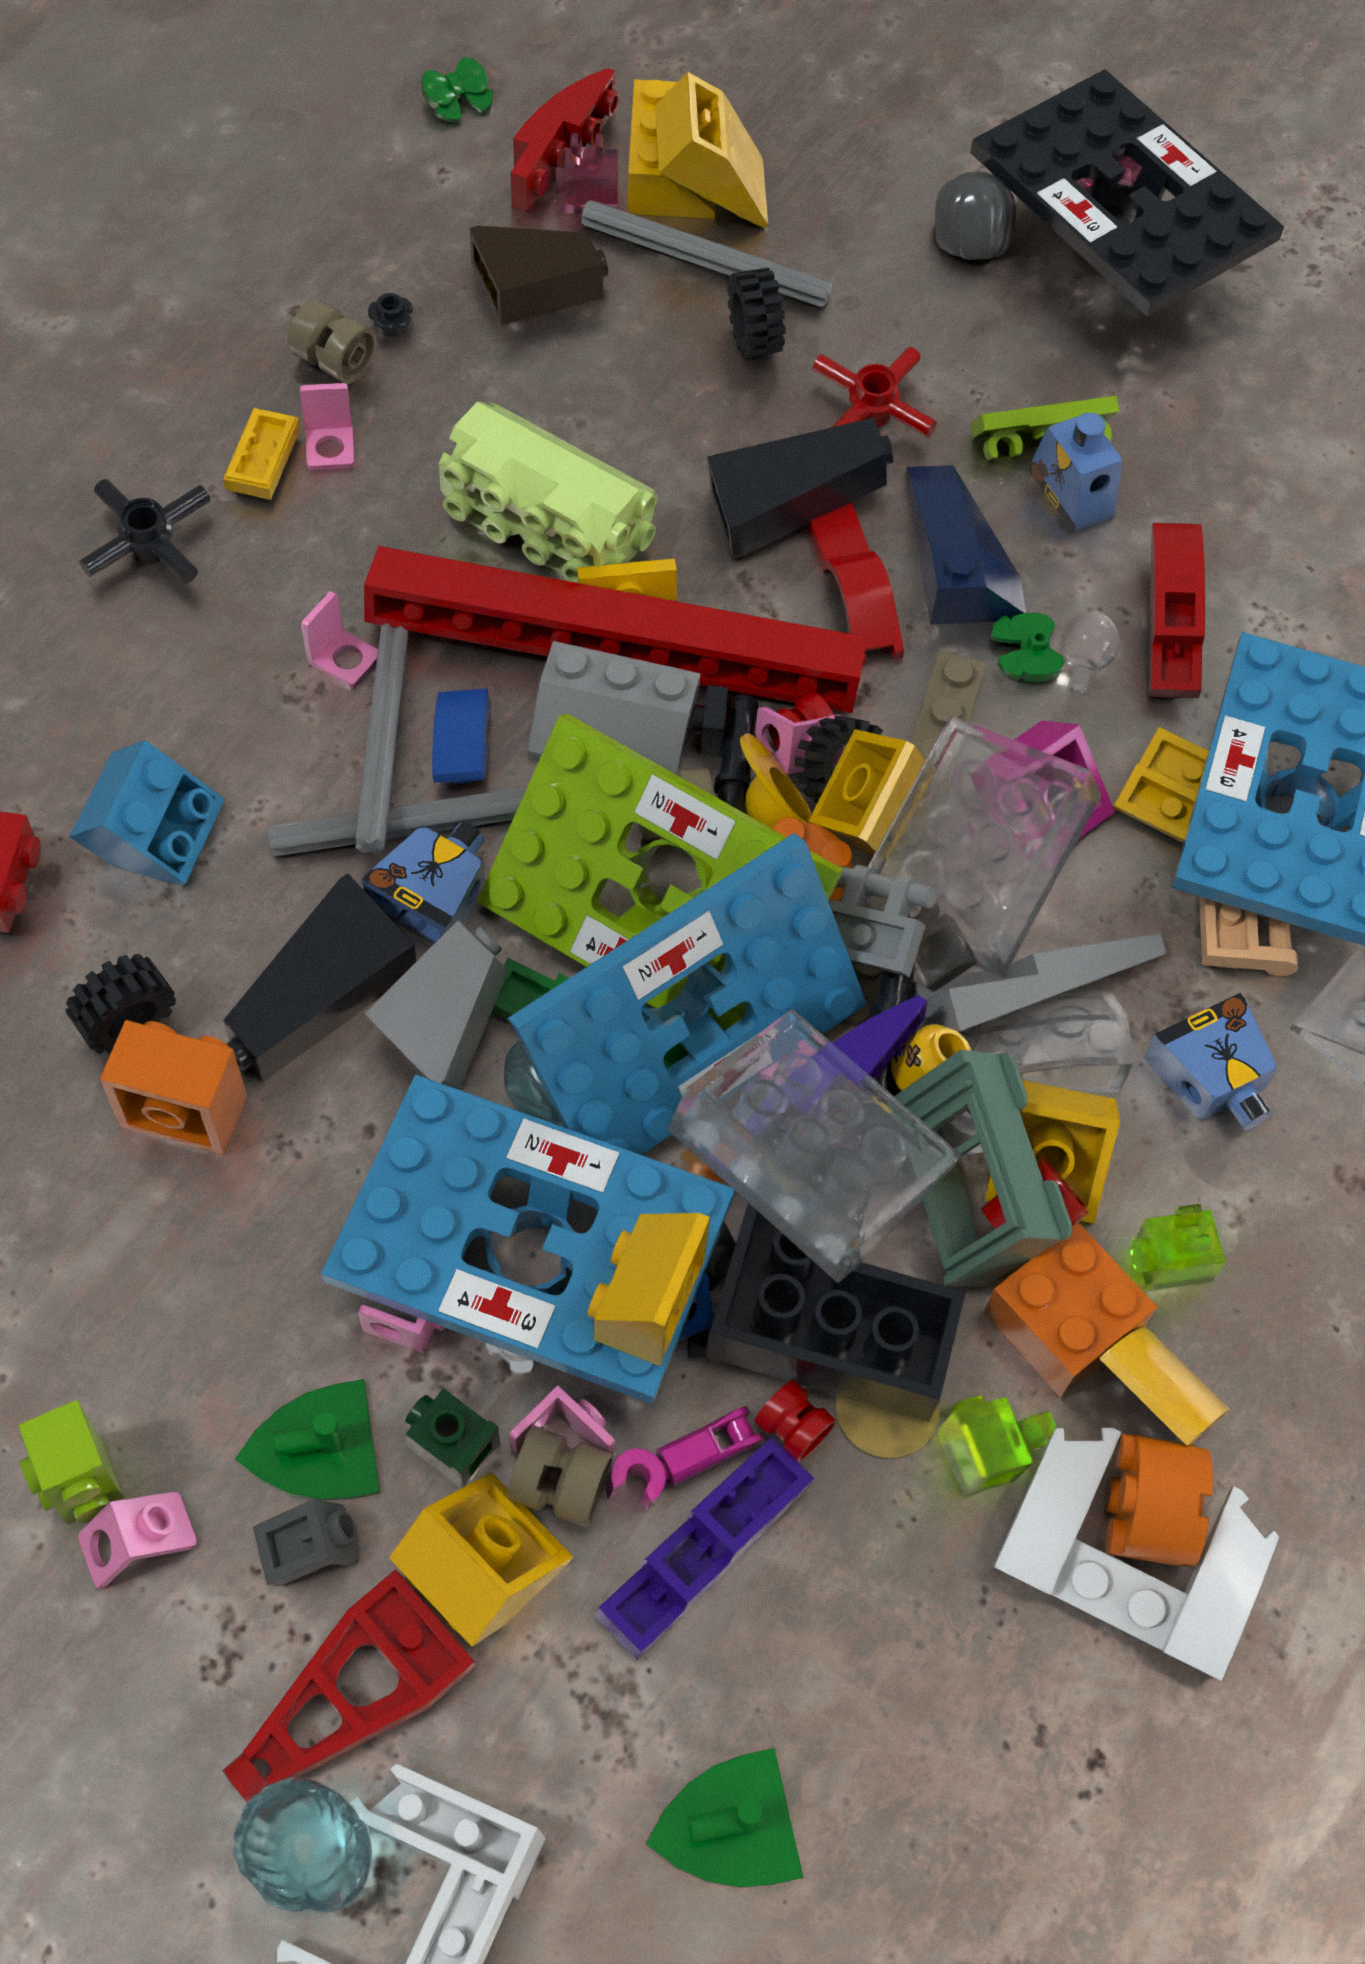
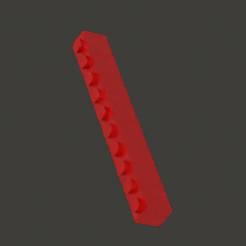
(534, 610)

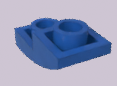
(460, 736)

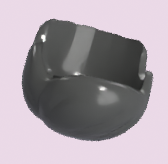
(975, 216)

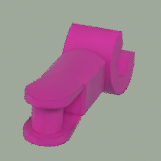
(683, 1457)

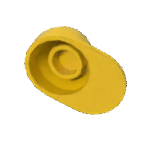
(771, 790)

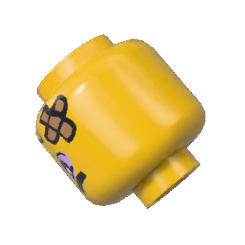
(924, 1052)

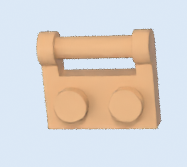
(1232, 940)

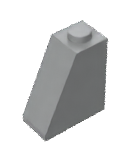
(443, 1004)

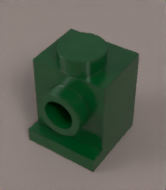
(454, 1456)

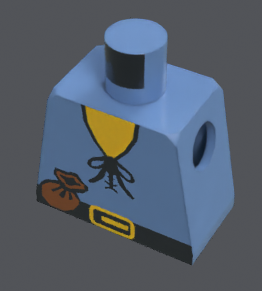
(1079, 471)
(429, 881)
(1216, 1062)

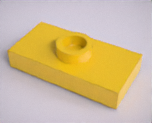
(261, 453)
(646, 578)

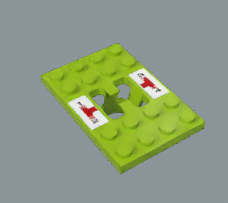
(574, 837)

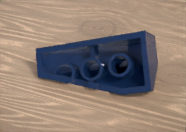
(959, 555)

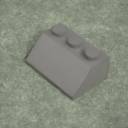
(622, 697)

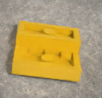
(1164, 784)
(1164, 1384)

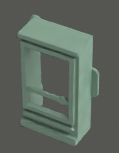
(1032, 1208)

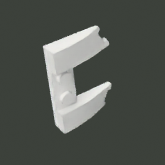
(1188, 1625)
(486, 1860)

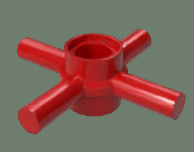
(875, 392)

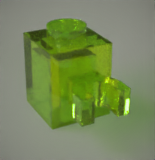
(1178, 1249)
(989, 1444)

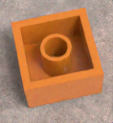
(174, 1086)
(1068, 1309)

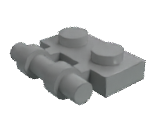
(876, 937)

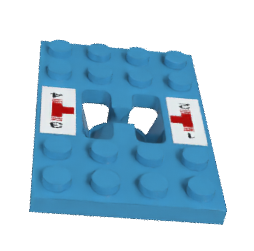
(1268, 859)
(606, 1050)
(433, 1198)

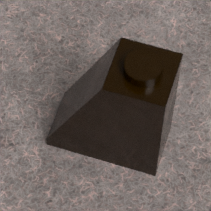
(536, 269)

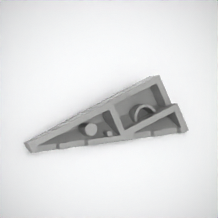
(983, 996)

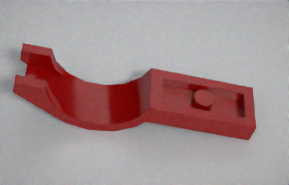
(860, 578)

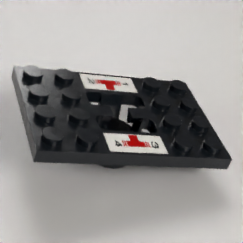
(1168, 243)

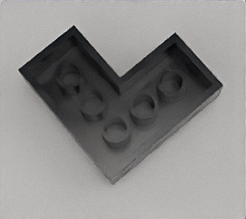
(863, 1339)

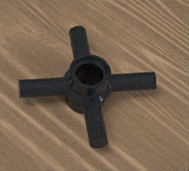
(145, 531)

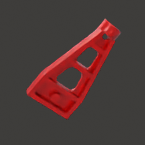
(412, 1644)

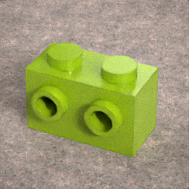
(68, 1464)

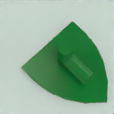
(317, 1445)
(731, 1825)

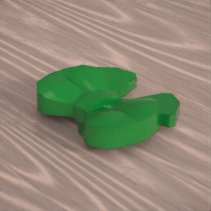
(467, 81)
(1035, 658)

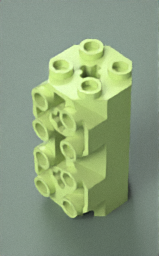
(558, 498)

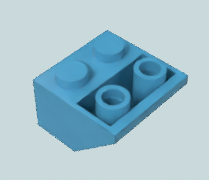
(147, 815)

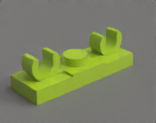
(1035, 420)

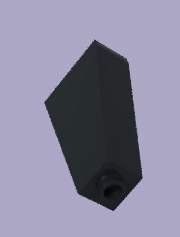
(791, 480)
(319, 980)

